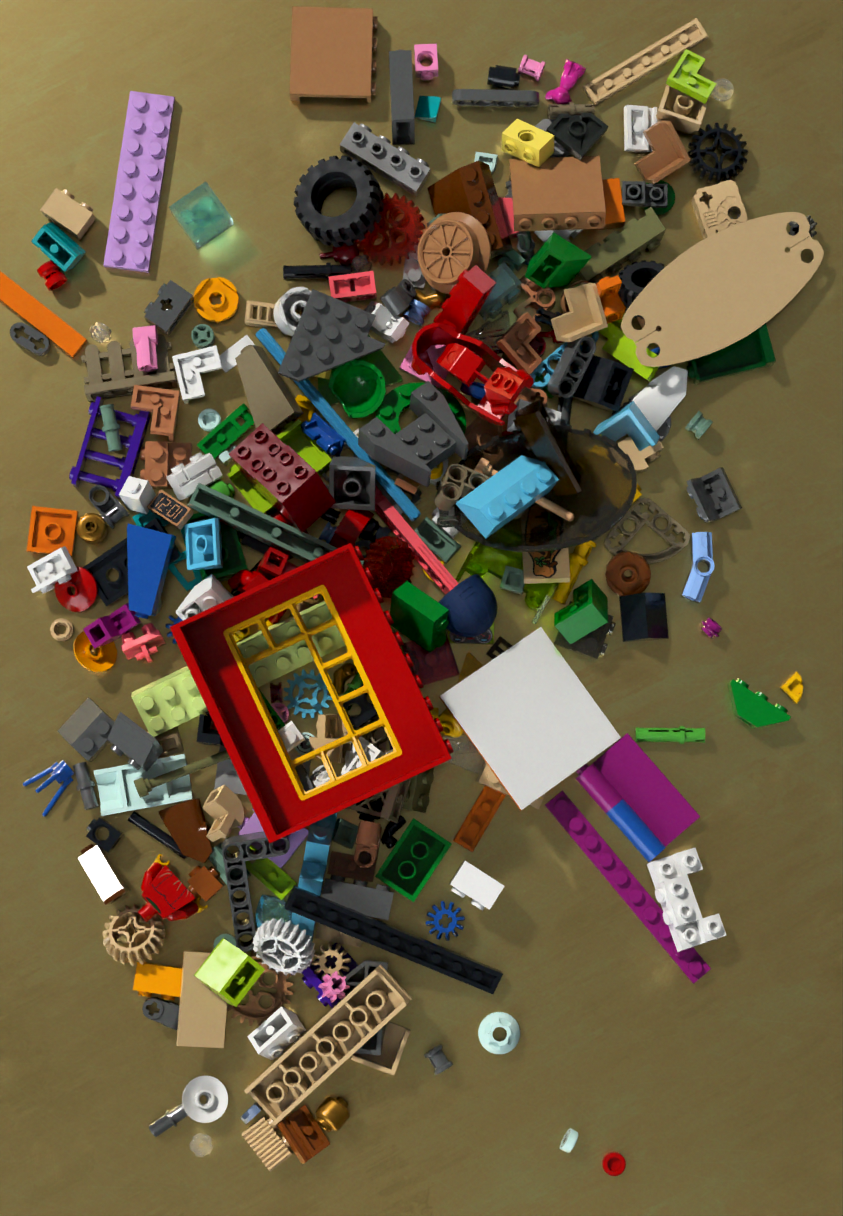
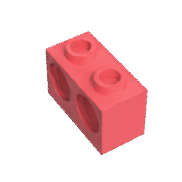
(353, 286)

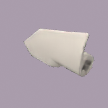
(662, 396)

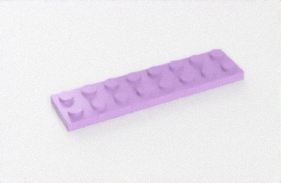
(139, 181)

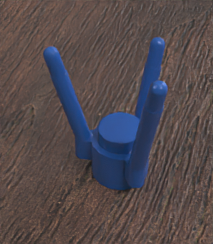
(60, 773)

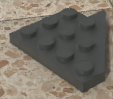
(327, 337)

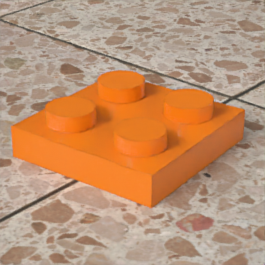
(52, 530)

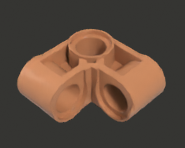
(532, 304)
(367, 841)

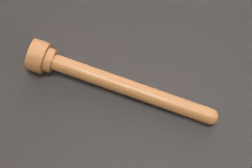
(485, 468)

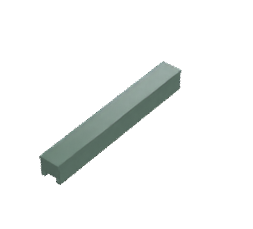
(258, 524)

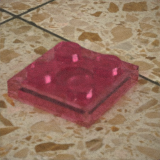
(432, 666)

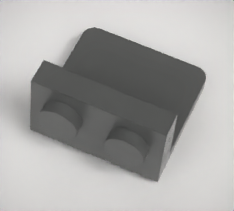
(713, 495)

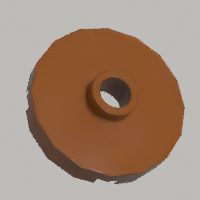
(629, 585)

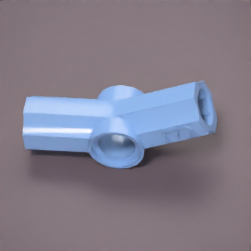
(697, 580)

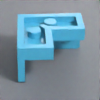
(632, 422)

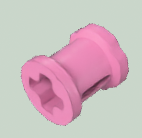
(531, 67)

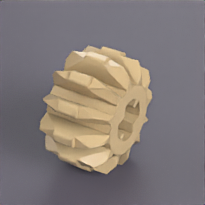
(339, 963)

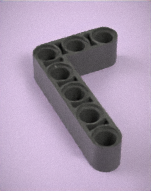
(240, 882)

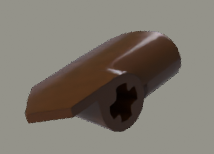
(189, 829)

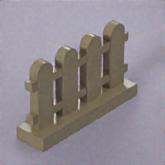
(120, 385)

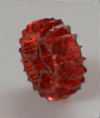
(390, 567)

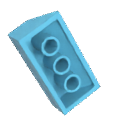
(507, 494)

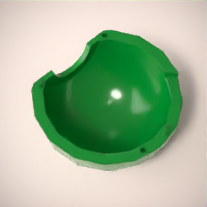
(358, 388)

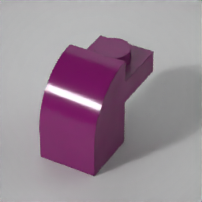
(111, 627)

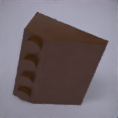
(473, 193)

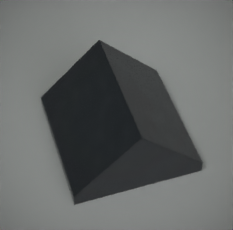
(643, 617)

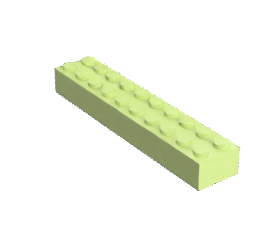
(178, 700)

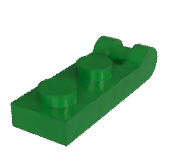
(227, 432)

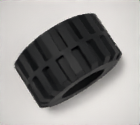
(635, 279)

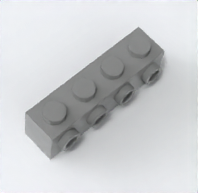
(385, 158)

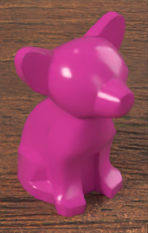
(571, 73)

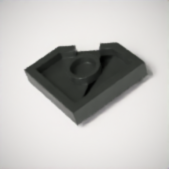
(577, 132)

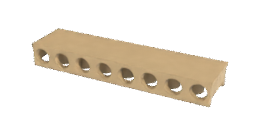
(328, 1044)

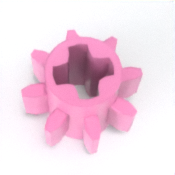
(340, 984)

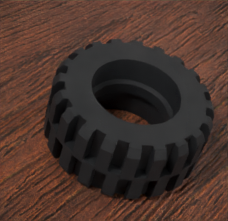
(324, 179)

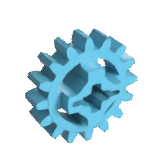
(320, 685)

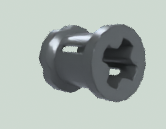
(438, 1059)

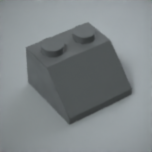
(352, 483)
(88, 730)
(134, 743)

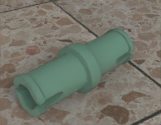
(111, 427)

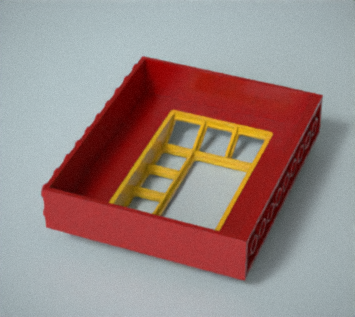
(245, 720)

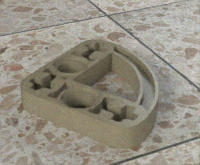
(641, 519)

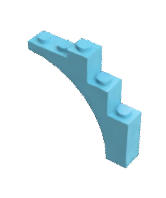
(315, 865)

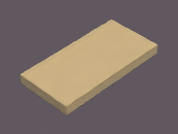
(200, 1009)

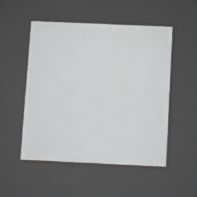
(530, 718)

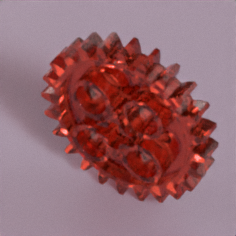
(409, 226)

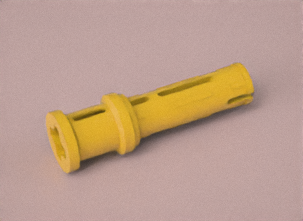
(577, 561)

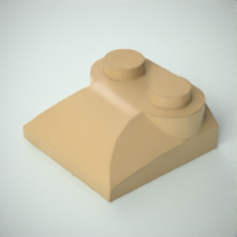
(681, 110)

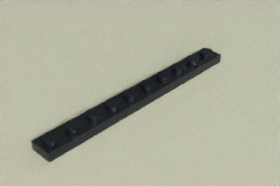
(393, 940)

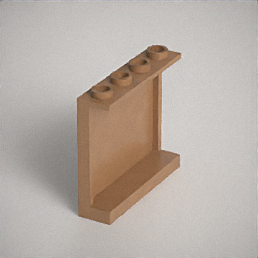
(332, 52)
(557, 194)

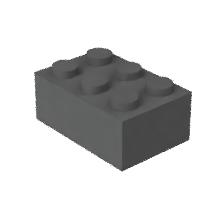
(359, 897)

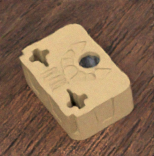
(722, 200)

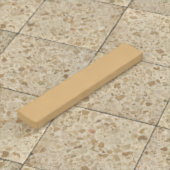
(645, 62)

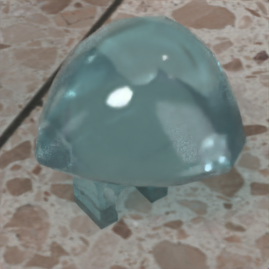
(269, 908)

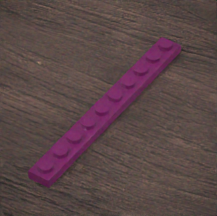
(624, 883)

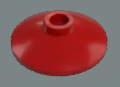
(85, 591)

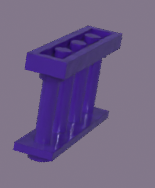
(126, 464)

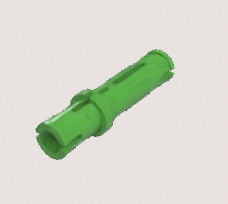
(670, 734)

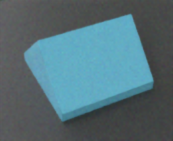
(204, 545)

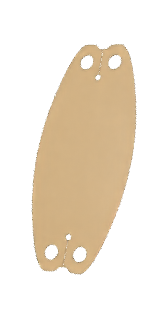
(722, 289)

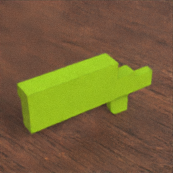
(624, 350)

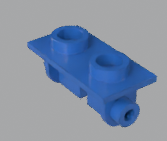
(326, 436)

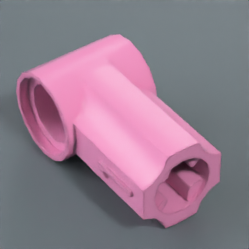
(145, 342)

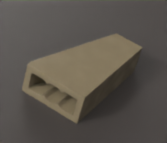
(265, 390)

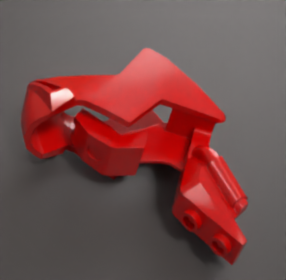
(465, 359)

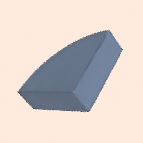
(251, 1113)

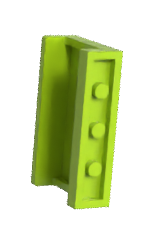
(302, 445)

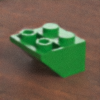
(556, 263)

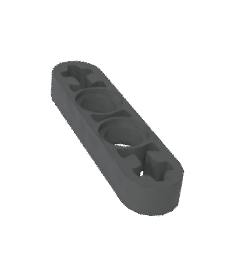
(495, 98)

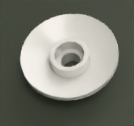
(216, 1099)

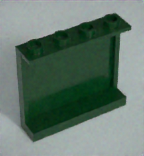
(742, 356)

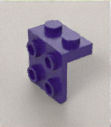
(314, 980)

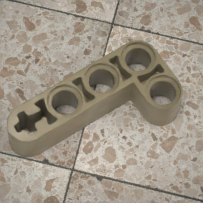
(460, 487)

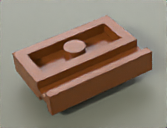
(303, 1134)

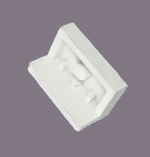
(52, 569)

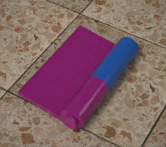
(637, 797)

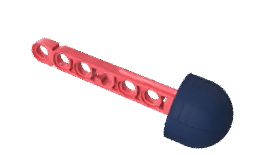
(469, 603)

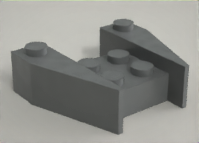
(421, 443)

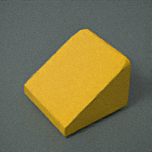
(307, 408)

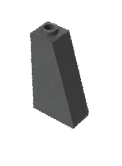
(402, 97)

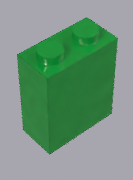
(419, 616)

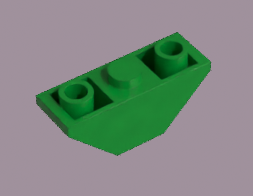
(754, 707)

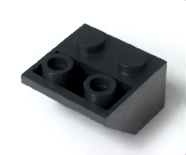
(604, 384)

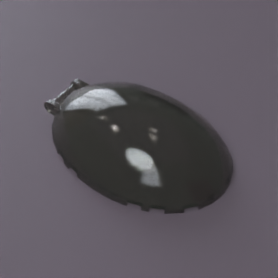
(605, 497)

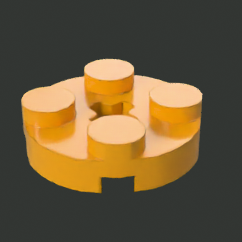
(213, 287)

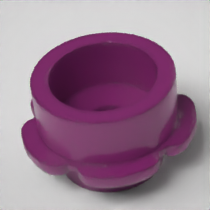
(711, 627)

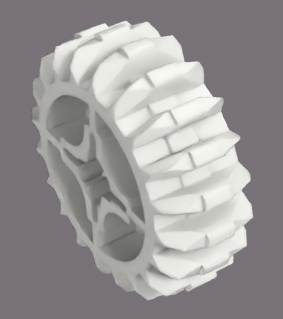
(283, 946)

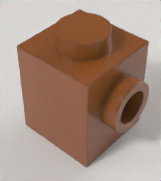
(204, 882)

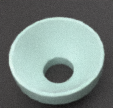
(495, 1020)

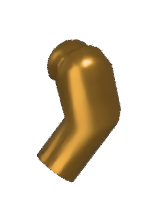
(432, 300)
(343, 674)

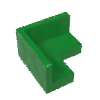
(584, 614)

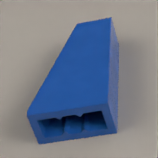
(148, 564)

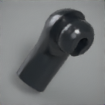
(390, 829)

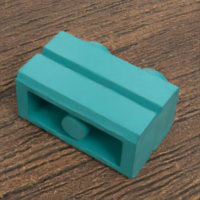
(58, 246)

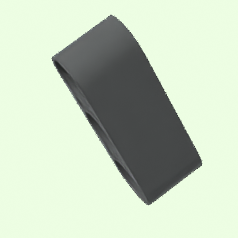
(562, 372)

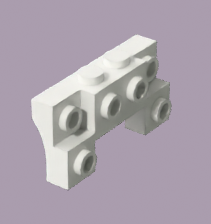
(679, 902)

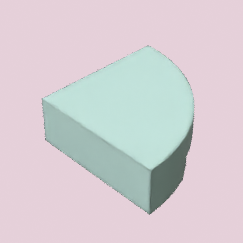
(225, 458)

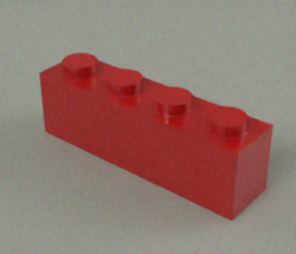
(466, 299)

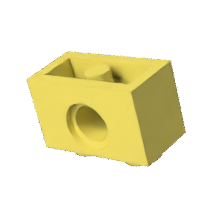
(528, 142)

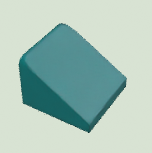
(428, 108)

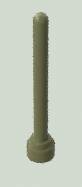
(144, 786)

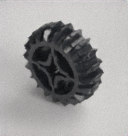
(725, 151)

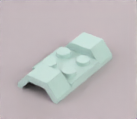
(119, 792)

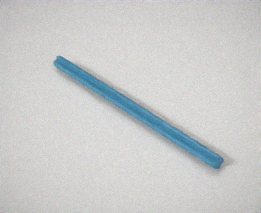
(342, 429)

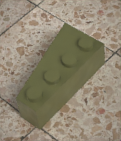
(623, 246)

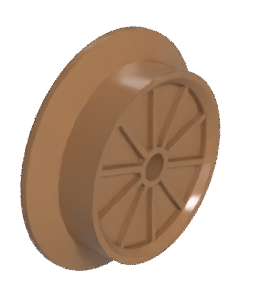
(451, 246)

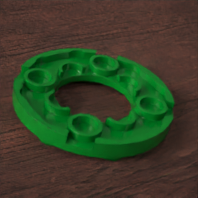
(399, 399)

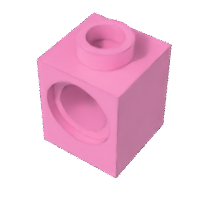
(429, 52)

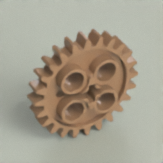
(253, 1009)

